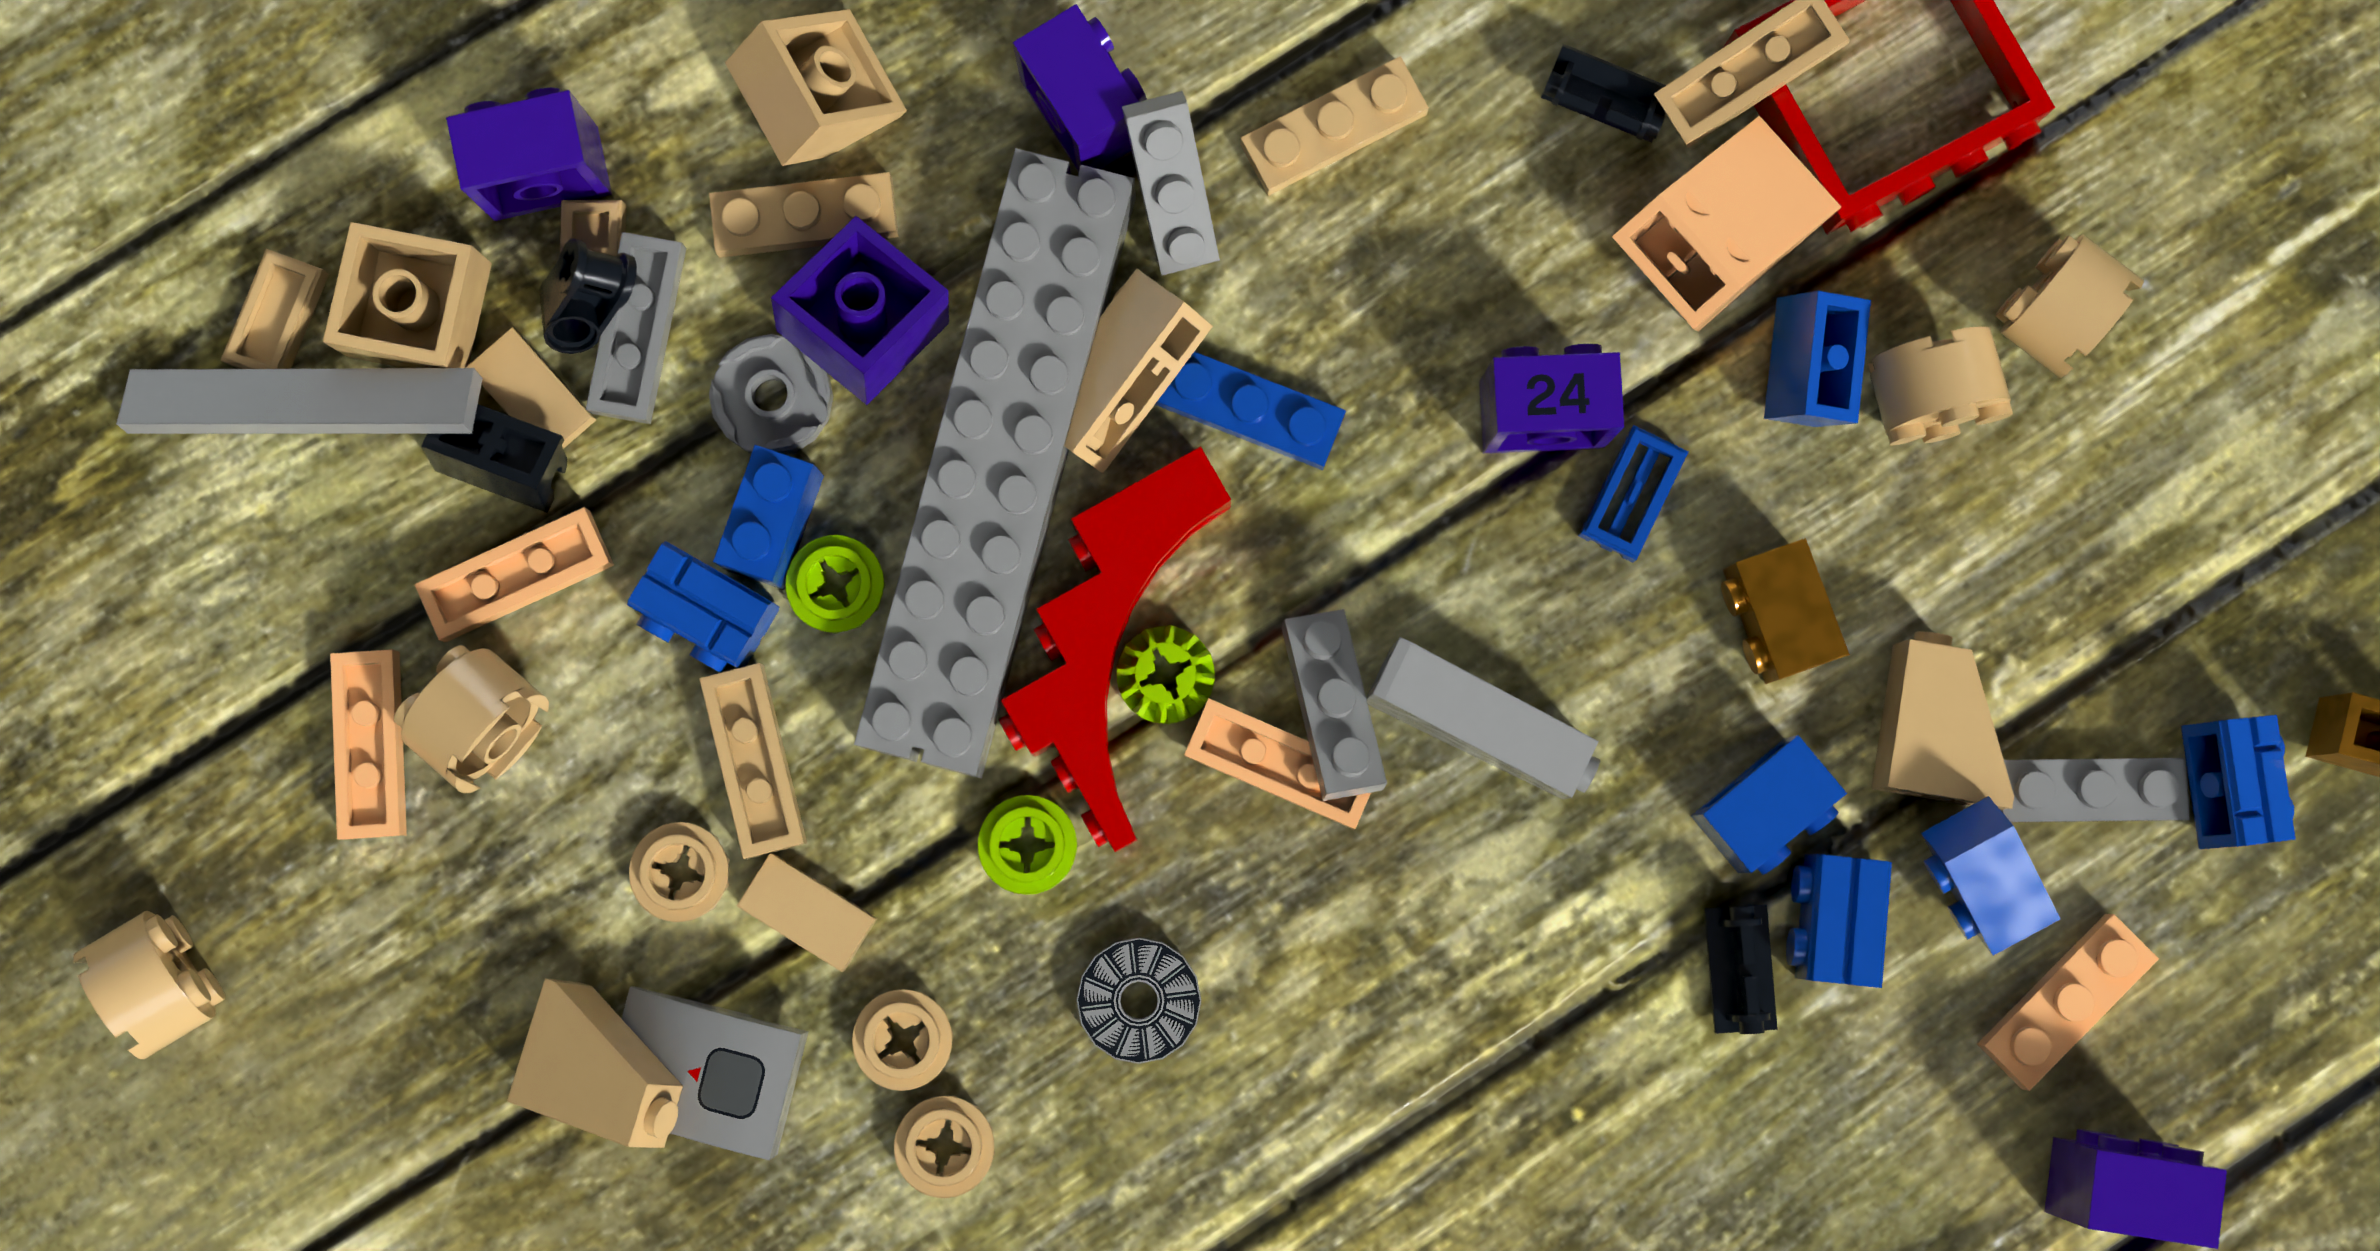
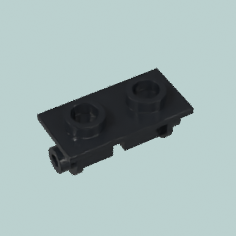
(1605, 93)
(1740, 969)

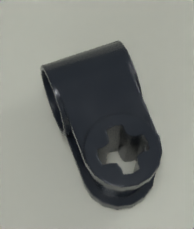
(583, 296)

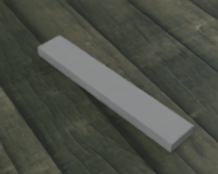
(300, 401)

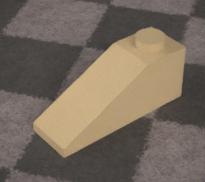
(1132, 361)

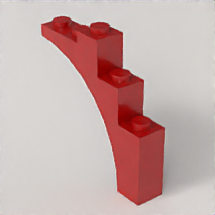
(1128, 544)

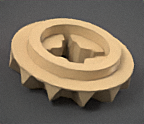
(654, 887)
(873, 1034)
(920, 1164)

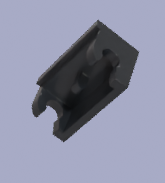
(501, 457)

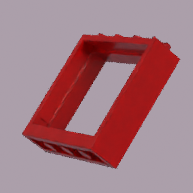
(1961, 156)

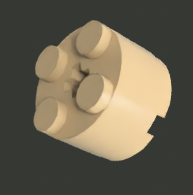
(2069, 304)
(1939, 384)
(471, 717)
(147, 982)

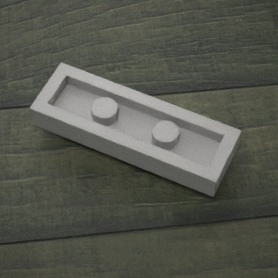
(1171, 182)
(637, 336)
(1333, 705)
(2098, 790)

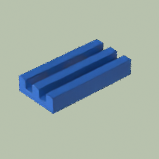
(1610, 540)

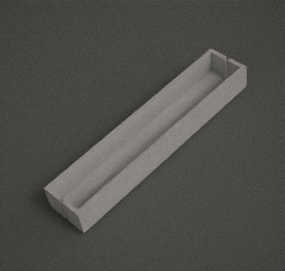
(996, 465)

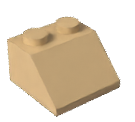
(813, 84)

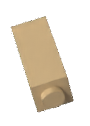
(1938, 727)
(593, 1070)

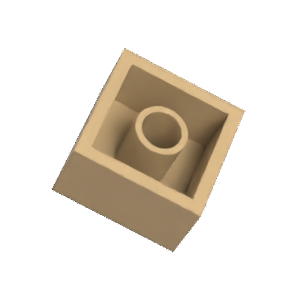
(406, 299)

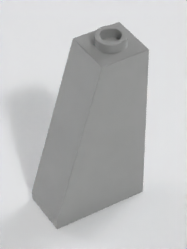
(1483, 720)

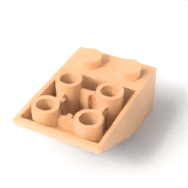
(1726, 223)

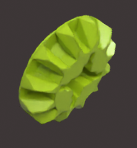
(807, 577)
(1154, 702)
(1007, 823)

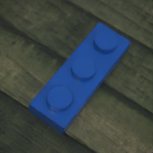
(1254, 409)

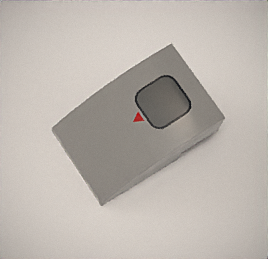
(731, 1068)

